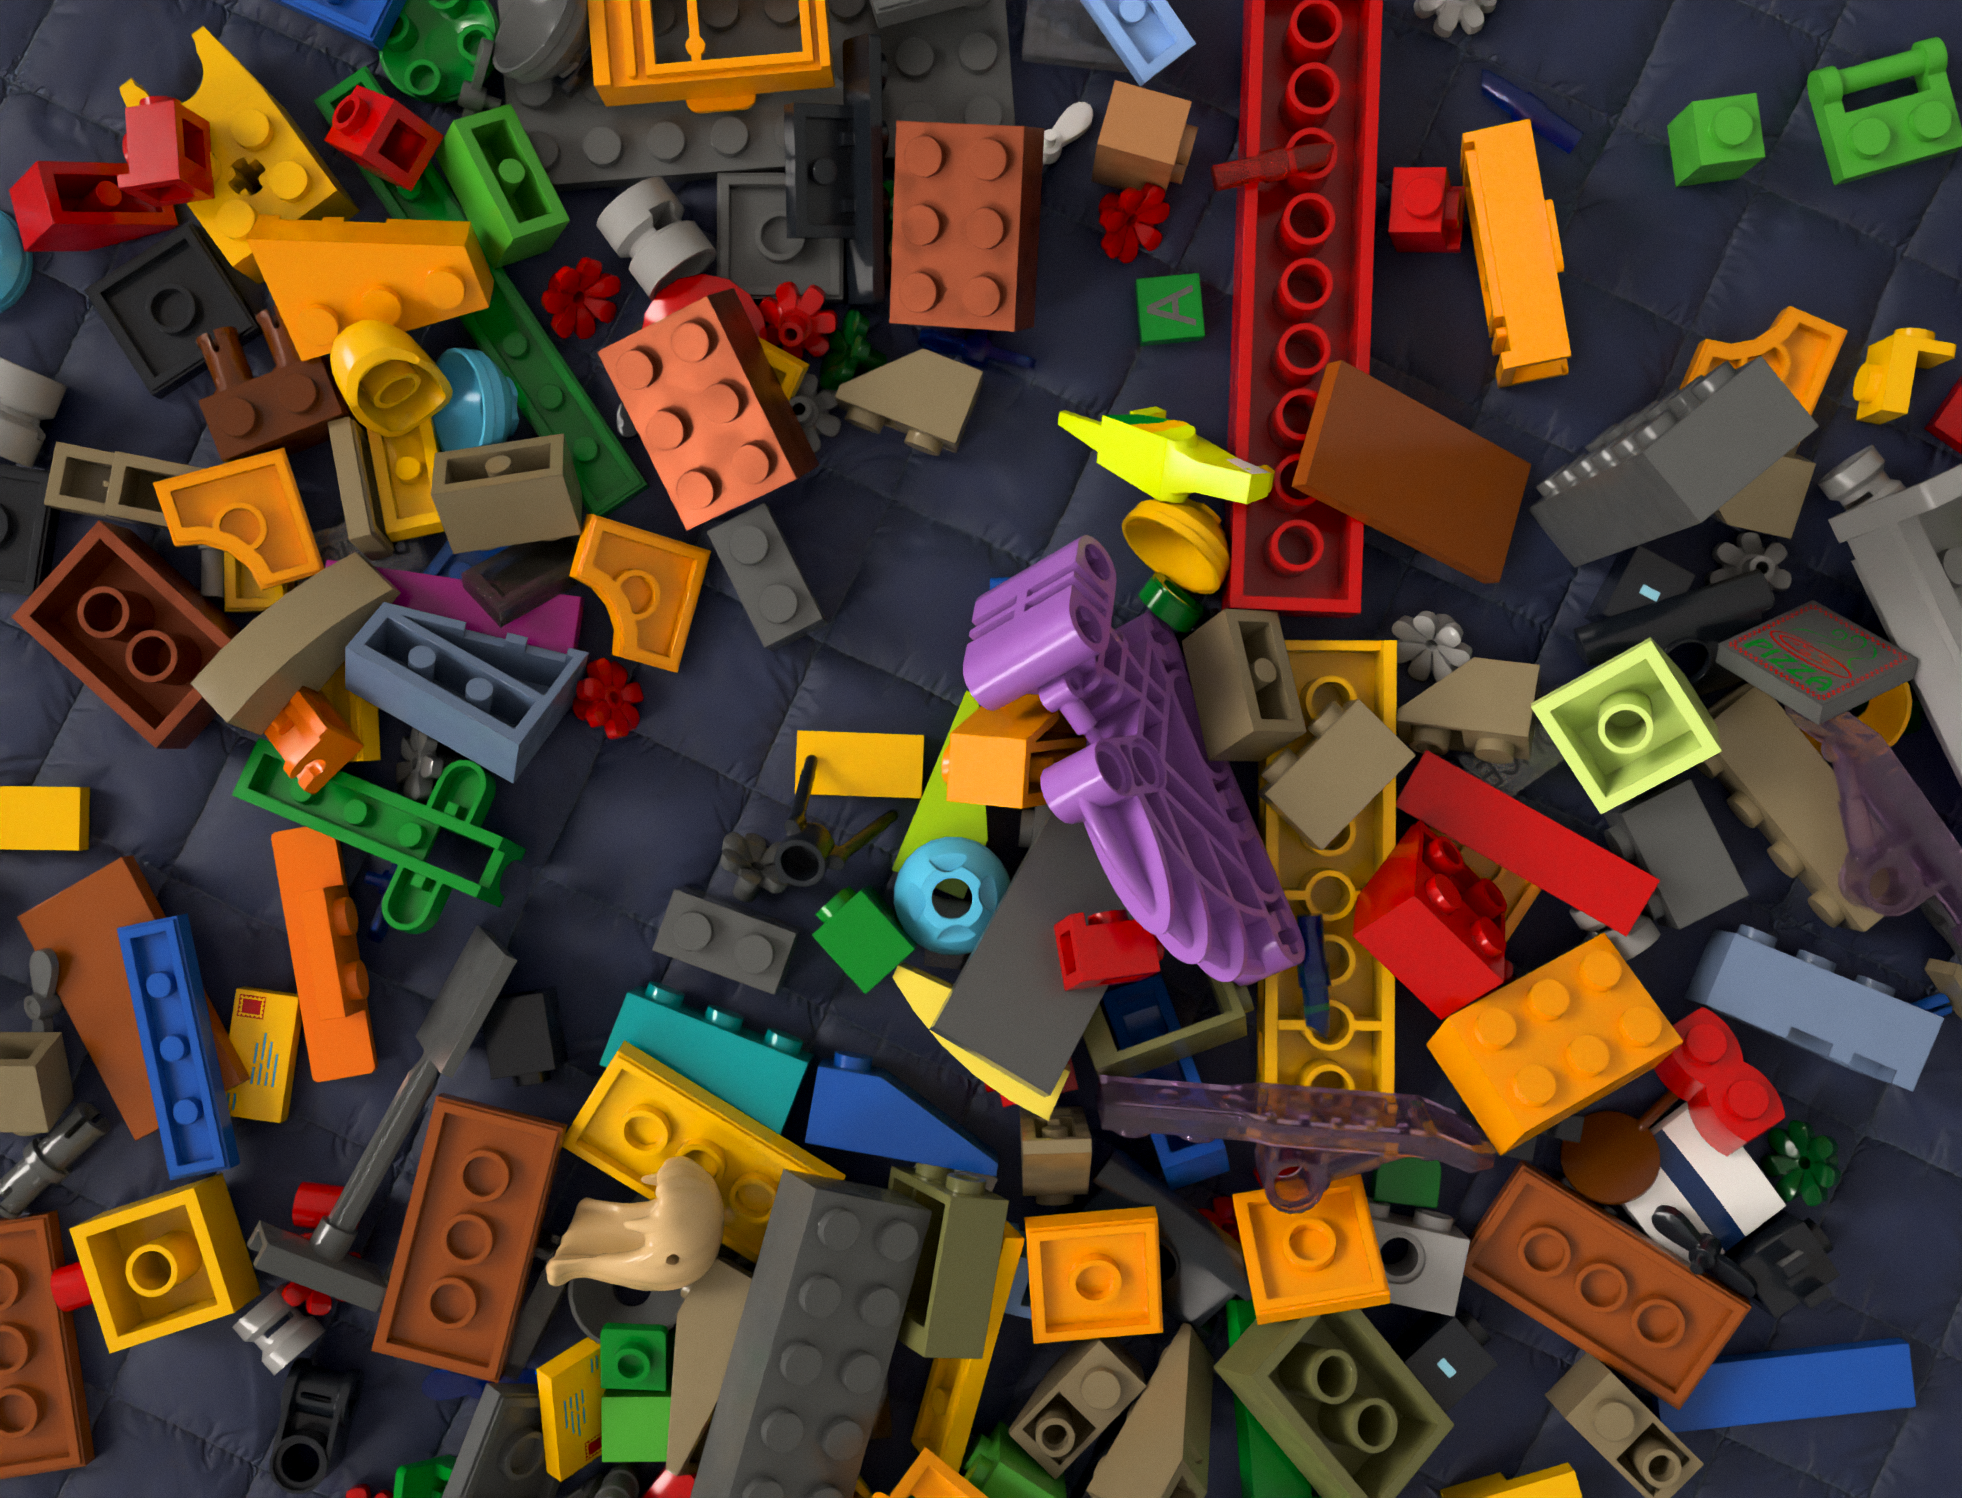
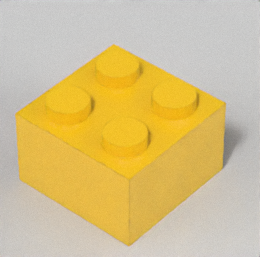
(165, 1263)

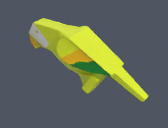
(1167, 457)

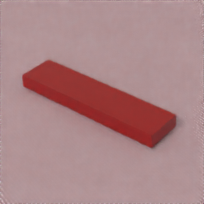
(1527, 843)

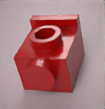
(166, 153)
(1426, 211)
(1105, 950)

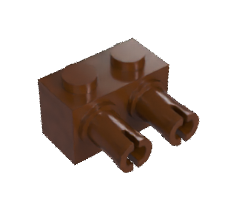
(272, 410)

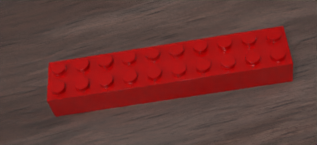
(1300, 291)

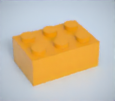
(1552, 1043)

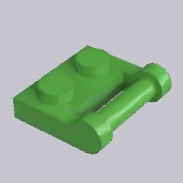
(1891, 131)

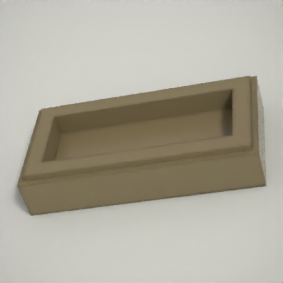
(359, 489)

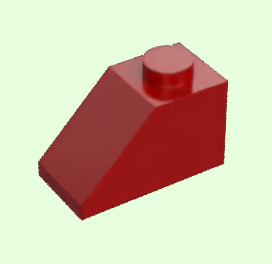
(81, 208)

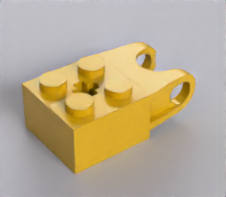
(251, 146)

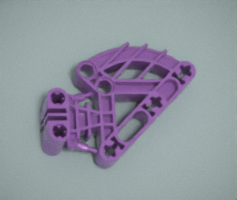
(1143, 786)

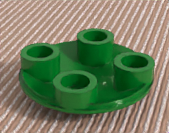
(437, 47)

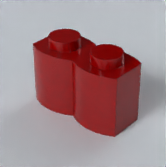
(1724, 1095)

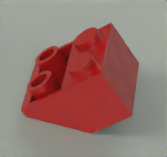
(1433, 922)

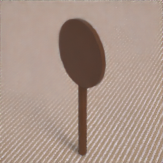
(1615, 1155)

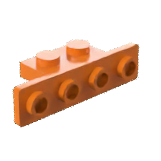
(325, 954)

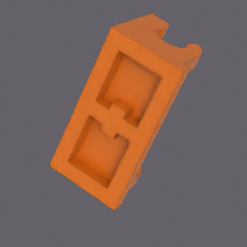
(312, 739)

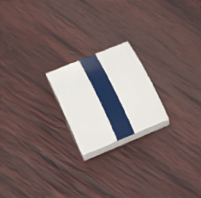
(1712, 1190)

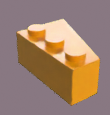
(356, 271)
(1002, 753)

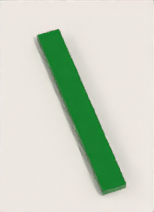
(517, 342)

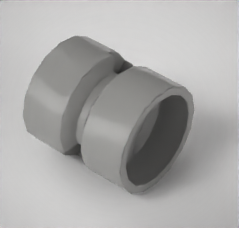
(649, 229)
(24, 402)

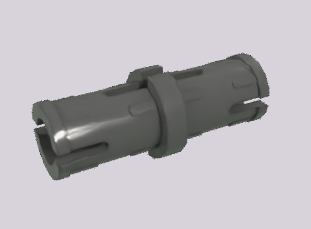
(50, 1158)

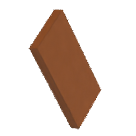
(1411, 473)
(94, 985)
(469, 1237)
(1602, 1284)
(40, 1365)

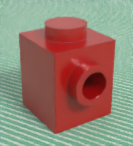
(383, 137)

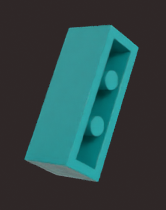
(714, 1051)

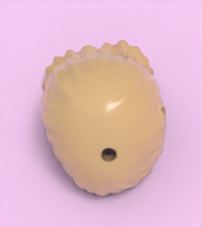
(650, 1242)

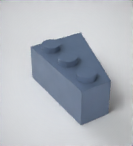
(463, 687)
(1814, 1007)

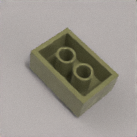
(1336, 1402)

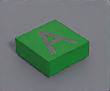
(1169, 309)

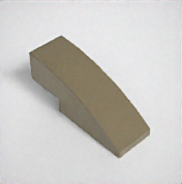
(109, 484)
(293, 643)

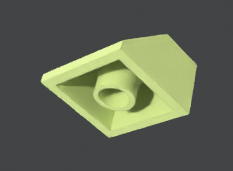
(1629, 725)

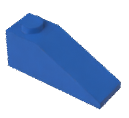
(1141, 1014)
(880, 1115)

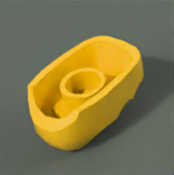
(387, 378)

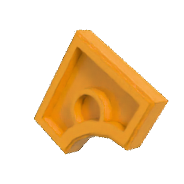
(1795, 347)
(248, 511)
(646, 586)

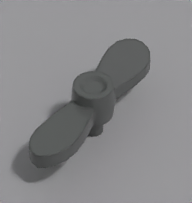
(473, 93)
(44, 1000)

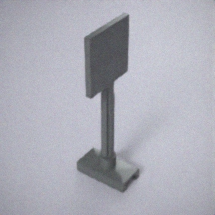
(445, 1036)

